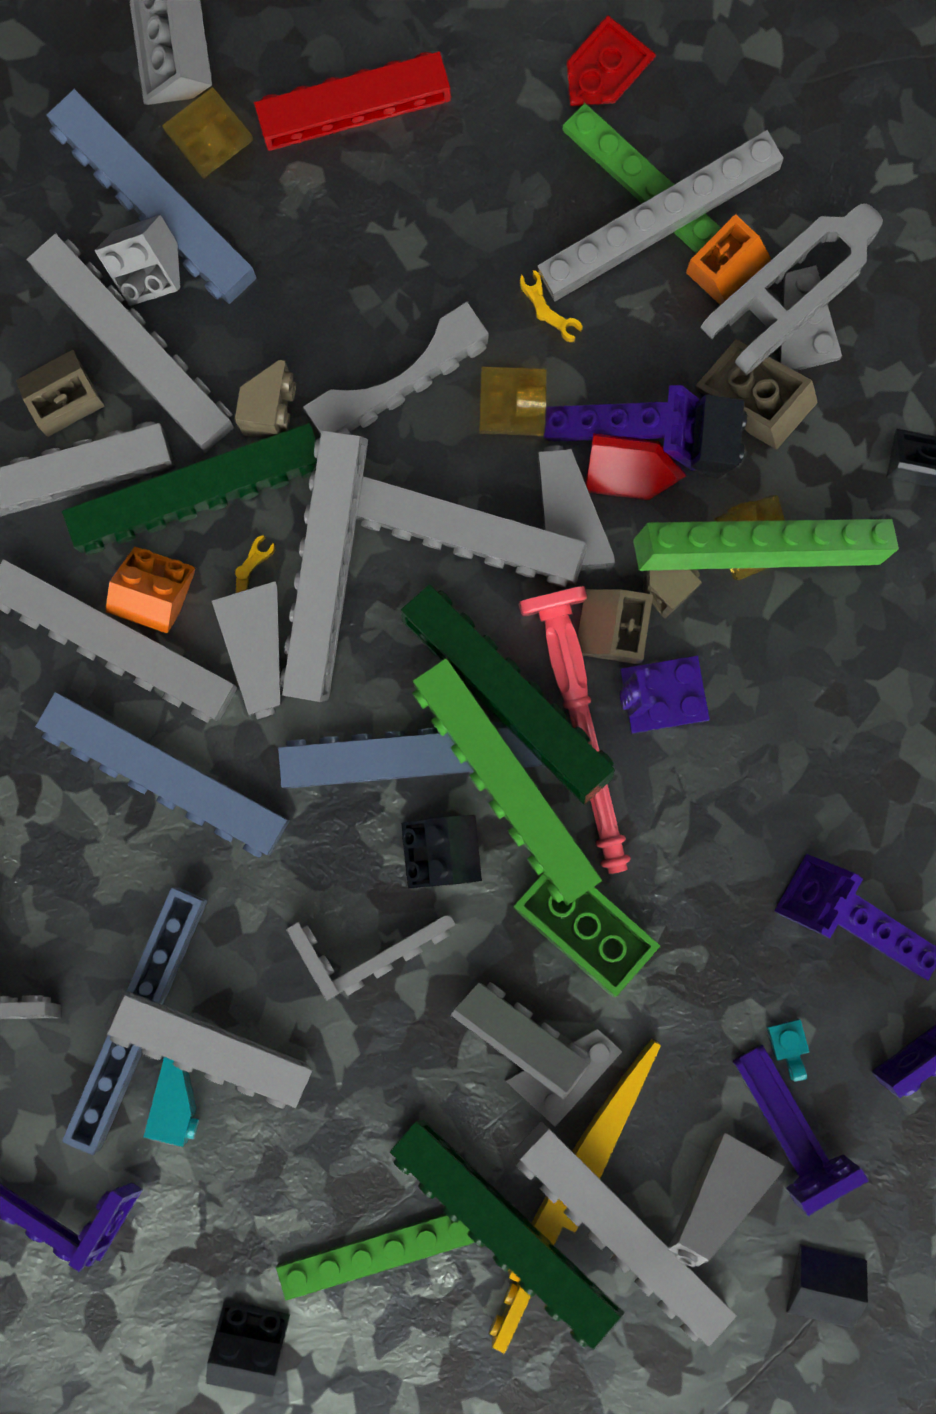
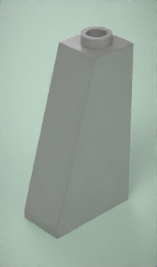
(569, 508)
(252, 641)
(723, 1195)

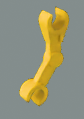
(544, 312)
(254, 559)

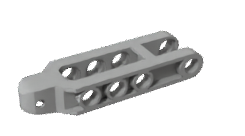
(855, 229)

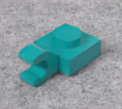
(789, 1043)

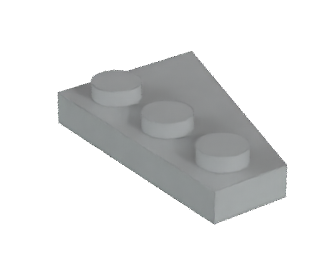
(816, 340)
(601, 1055)

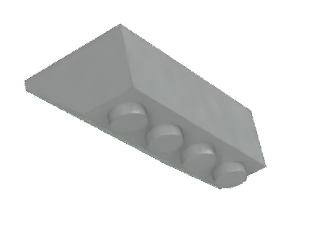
(170, 49)
(521, 1039)

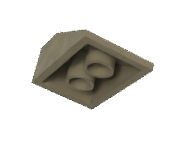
(772, 394)

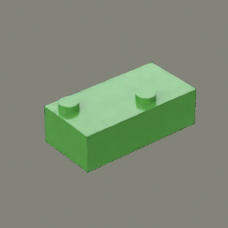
(590, 934)

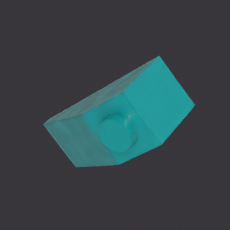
(172, 1108)

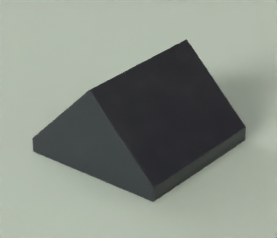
(913, 458)
(828, 1286)

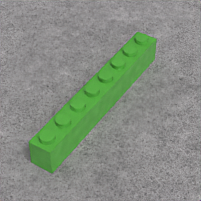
(764, 544)
(506, 782)

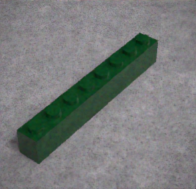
(191, 490)
(508, 695)
(507, 1234)

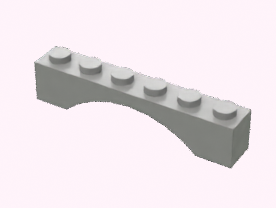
(456, 337)

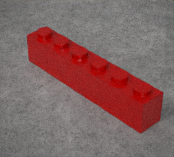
(353, 100)

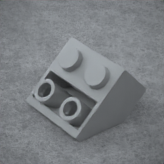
(142, 260)

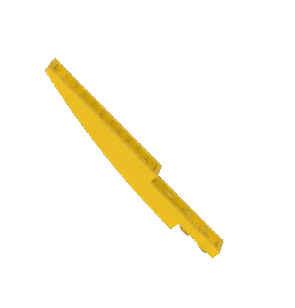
(594, 1151)

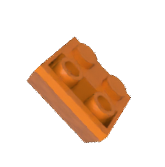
(728, 260)
(149, 589)

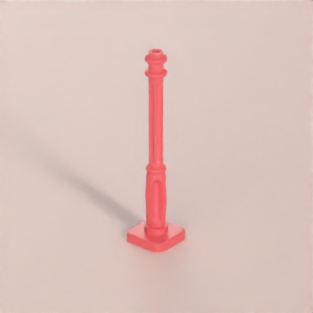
(571, 679)

